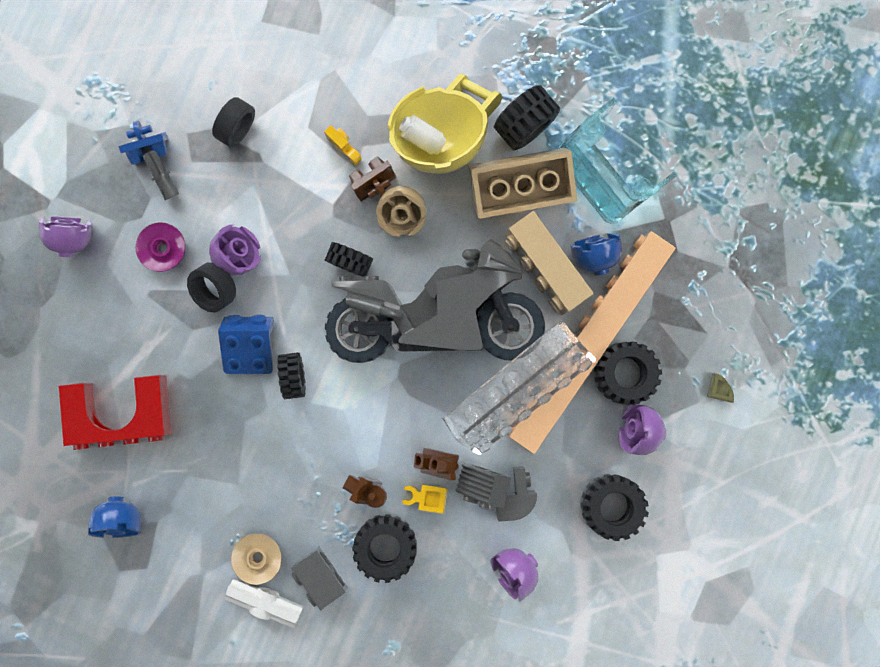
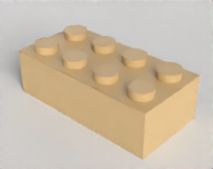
(523, 182)
(547, 263)

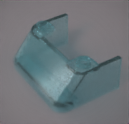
(596, 176)

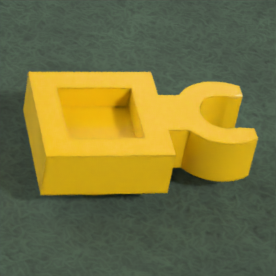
(340, 141)
(429, 498)

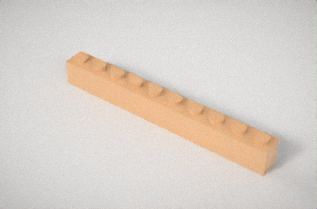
(600, 329)

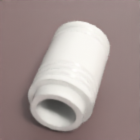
(422, 134)

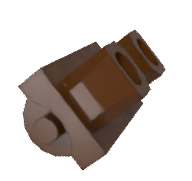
(373, 182)
(437, 463)
(365, 491)

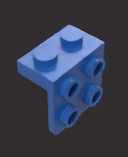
(246, 344)

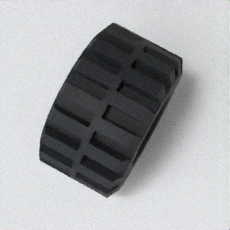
(526, 117)
(648, 373)
(629, 521)
(384, 569)

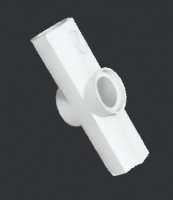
(264, 602)

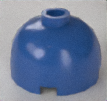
(597, 253)
(115, 519)

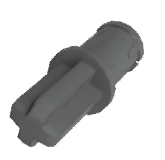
(160, 175)

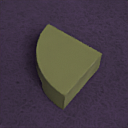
(720, 389)

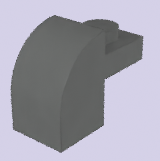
(518, 503)

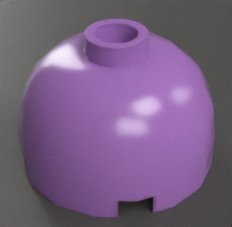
(65, 235)
(235, 250)
(642, 431)
(516, 571)

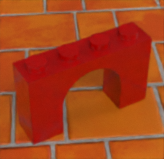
(83, 426)

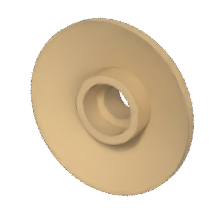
(247, 567)

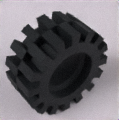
(348, 259)
(291, 375)

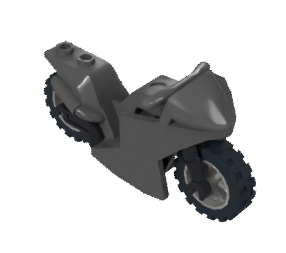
(443, 313)

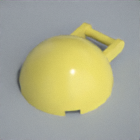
(453, 114)

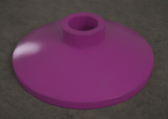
(149, 244)

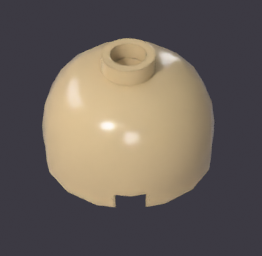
(401, 211)

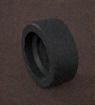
(233, 122)
(200, 293)

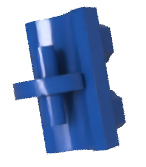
(133, 149)

